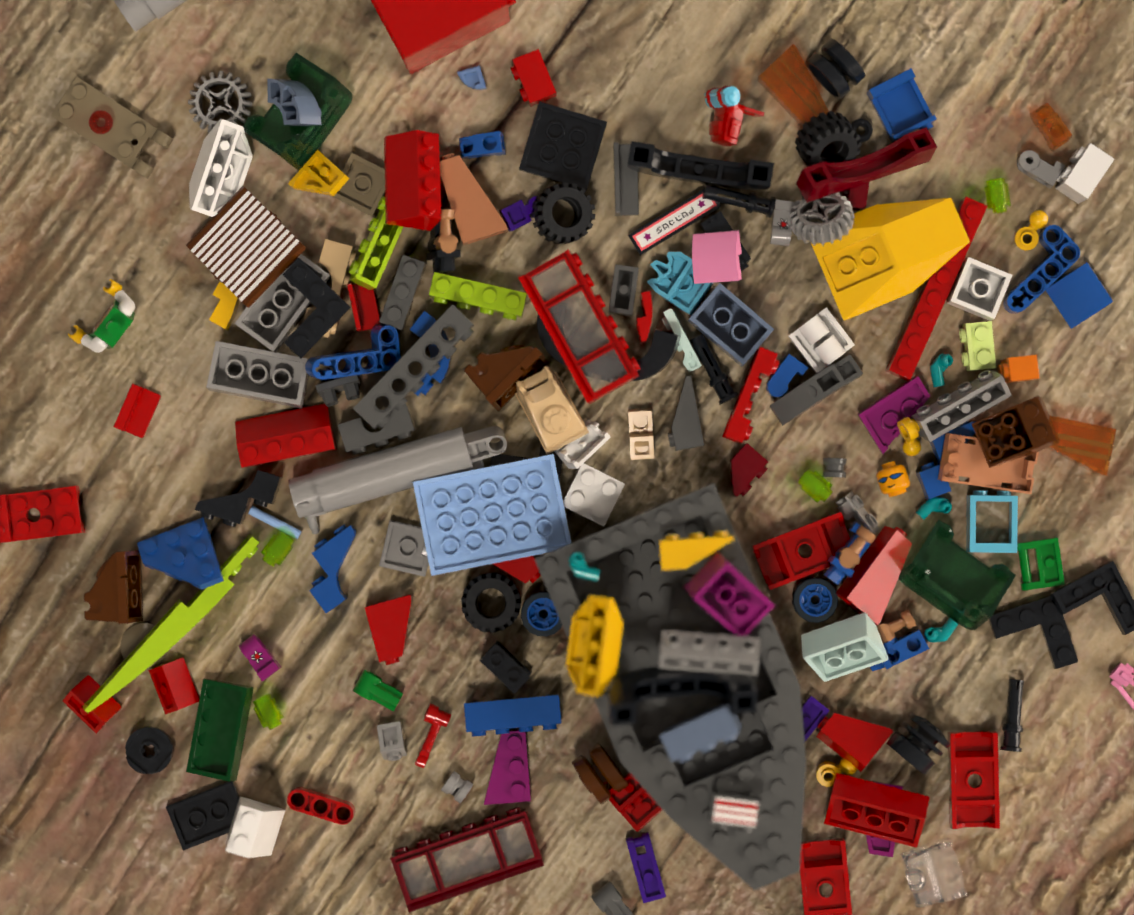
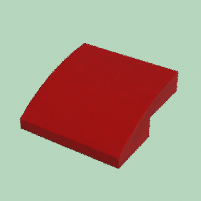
(644, 323)
(635, 803)

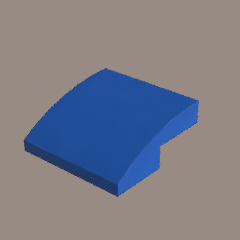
(1079, 295)

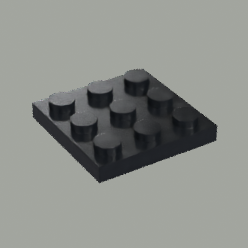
(562, 145)

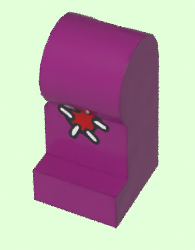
(259, 657)

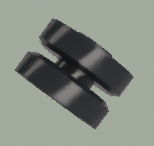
(835, 68)

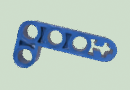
(1038, 274)
(353, 358)

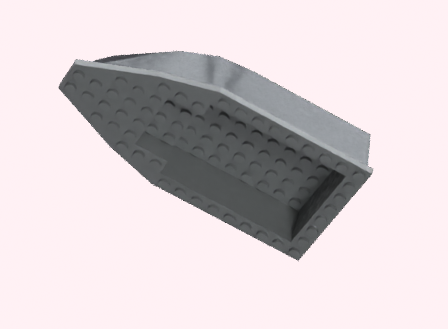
(770, 748)

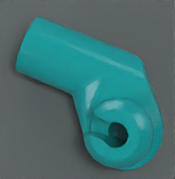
(937, 368)
(935, 504)
(581, 569)
(941, 634)

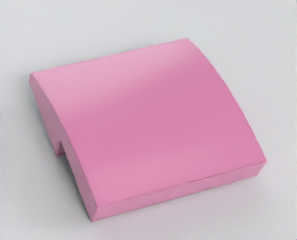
(716, 257)

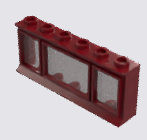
(466, 859)

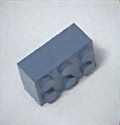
(730, 324)
(701, 732)

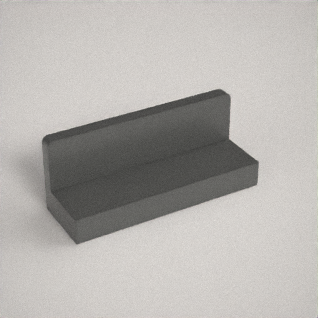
(624, 182)

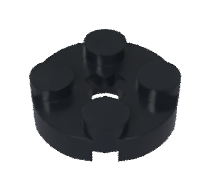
(135, 751)

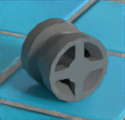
(834, 467)

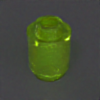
(997, 195)
(815, 485)
(277, 548)
(268, 711)

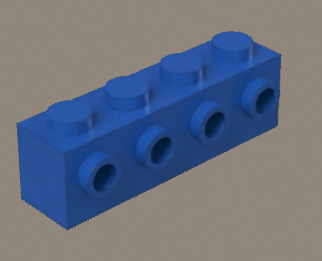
(512, 713)

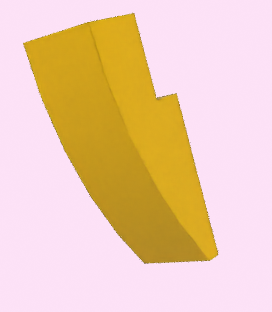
(226, 308)

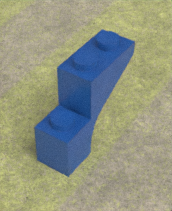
(929, 475)
(330, 557)

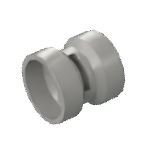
(457, 787)

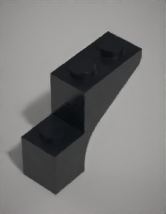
(235, 506)

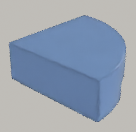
(472, 78)

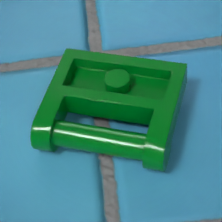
(1047, 561)

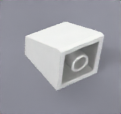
(254, 828)

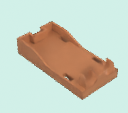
(969, 461)

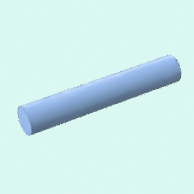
(274, 522)

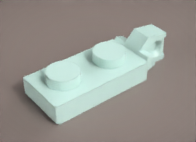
(671, 322)

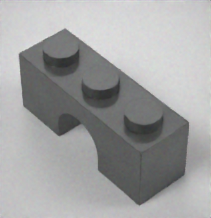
(402, 292)
(357, 437)

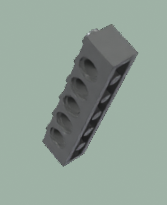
(367, 406)

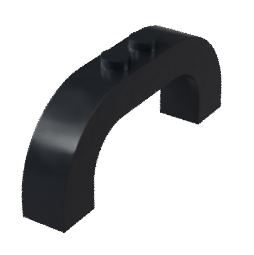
(738, 175)
(657, 358)
(661, 683)

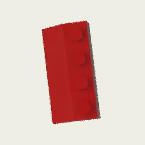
(412, 179)
(284, 435)
(877, 810)

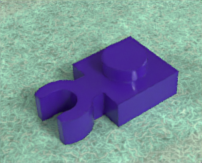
(518, 213)

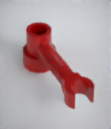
(437, 719)

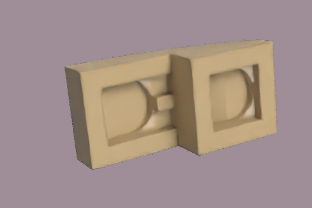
(641, 434)

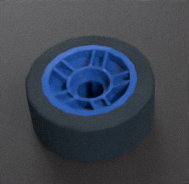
(827, 599)
(531, 619)

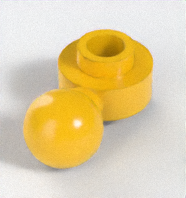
(1038, 220)
(909, 431)
(829, 767)

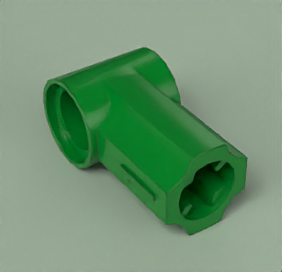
(373, 688)

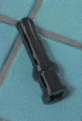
(750, 205)
(720, 382)
(1012, 728)

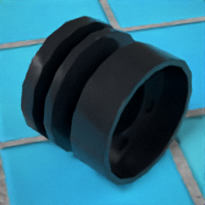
(918, 743)

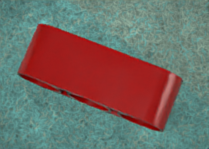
(309, 808)

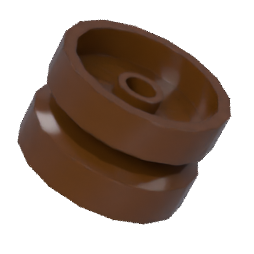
(598, 774)

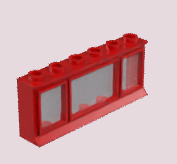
(580, 326)

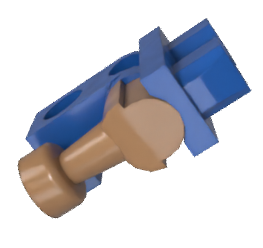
(850, 554)
(904, 647)

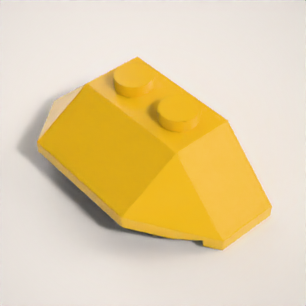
(594, 645)

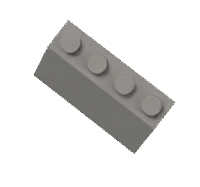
(278, 310)
(258, 374)

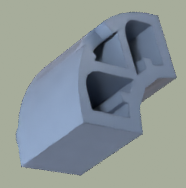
(294, 102)

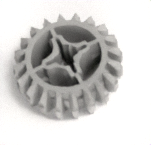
(226, 93)
(822, 219)

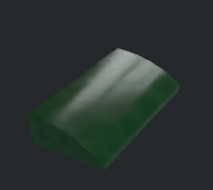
(219, 730)

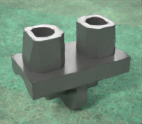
(328, 390)

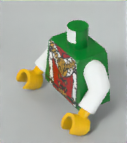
(111, 325)

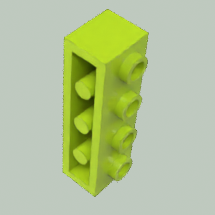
(375, 250)
(478, 295)

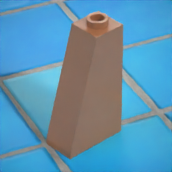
(472, 209)

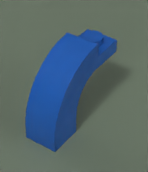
(420, 327)

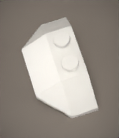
(219, 168)

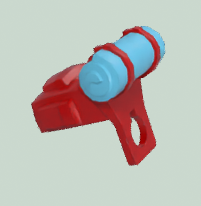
(727, 114)

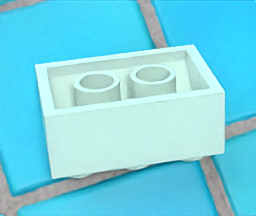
(843, 647)

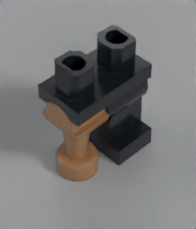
(443, 244)

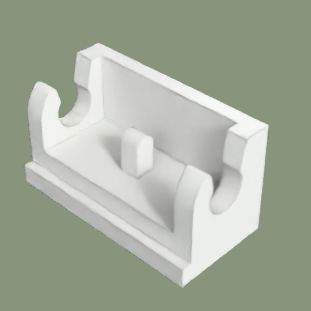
(581, 449)

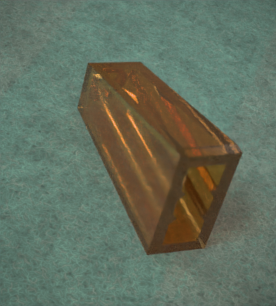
(793, 86)
(1084, 444)

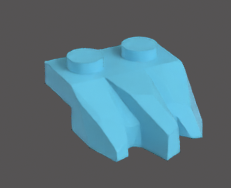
(677, 282)

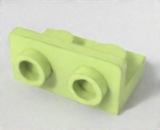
(978, 346)

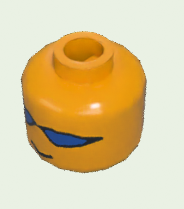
(893, 479)

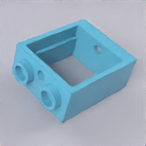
(1002, 496)

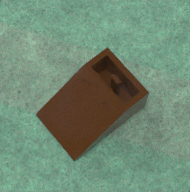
(1016, 432)

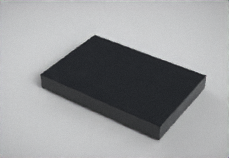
(204, 814)

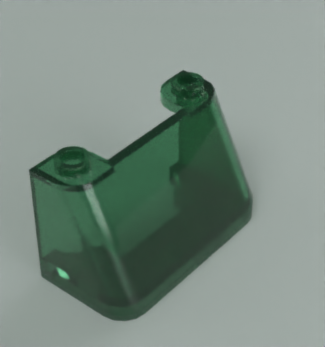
(299, 143)
(955, 579)

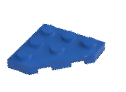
(184, 554)

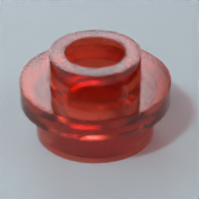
(100, 115)

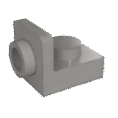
(391, 741)

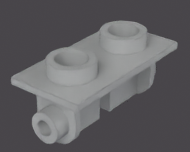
(854, 507)

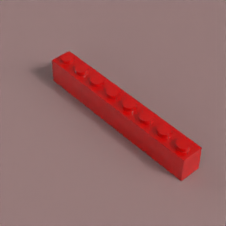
(933, 298)

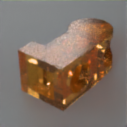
(1050, 126)

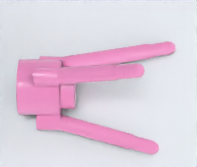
(1122, 676)

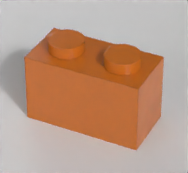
(1019, 368)

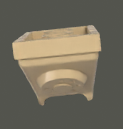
(550, 410)

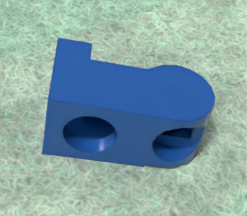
(482, 145)
(778, 383)

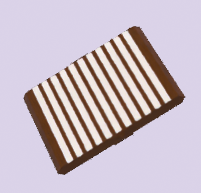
(245, 246)

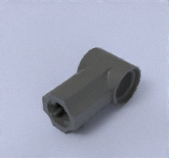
(610, 901)

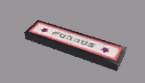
(672, 222)

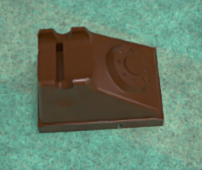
(499, 372)
(117, 590)

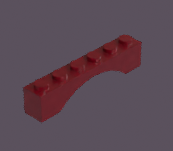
(900, 155)

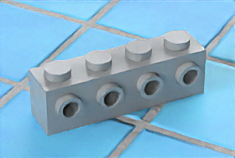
(961, 405)
(709, 652)

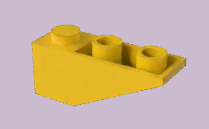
(684, 553)

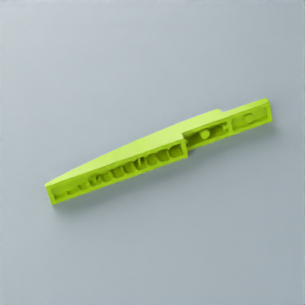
(172, 627)

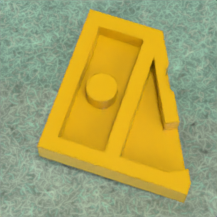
(319, 176)

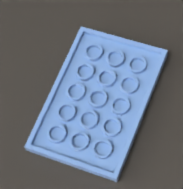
(492, 514)

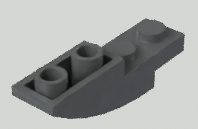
(816, 389)

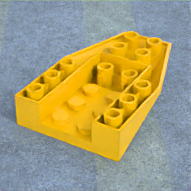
(890, 252)

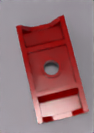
(762, 365)
(57, 510)
(780, 558)
(970, 755)
(825, 863)

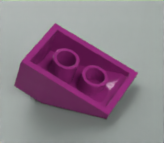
(729, 596)

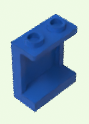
(901, 106)

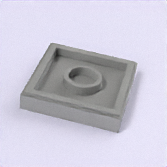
(404, 549)

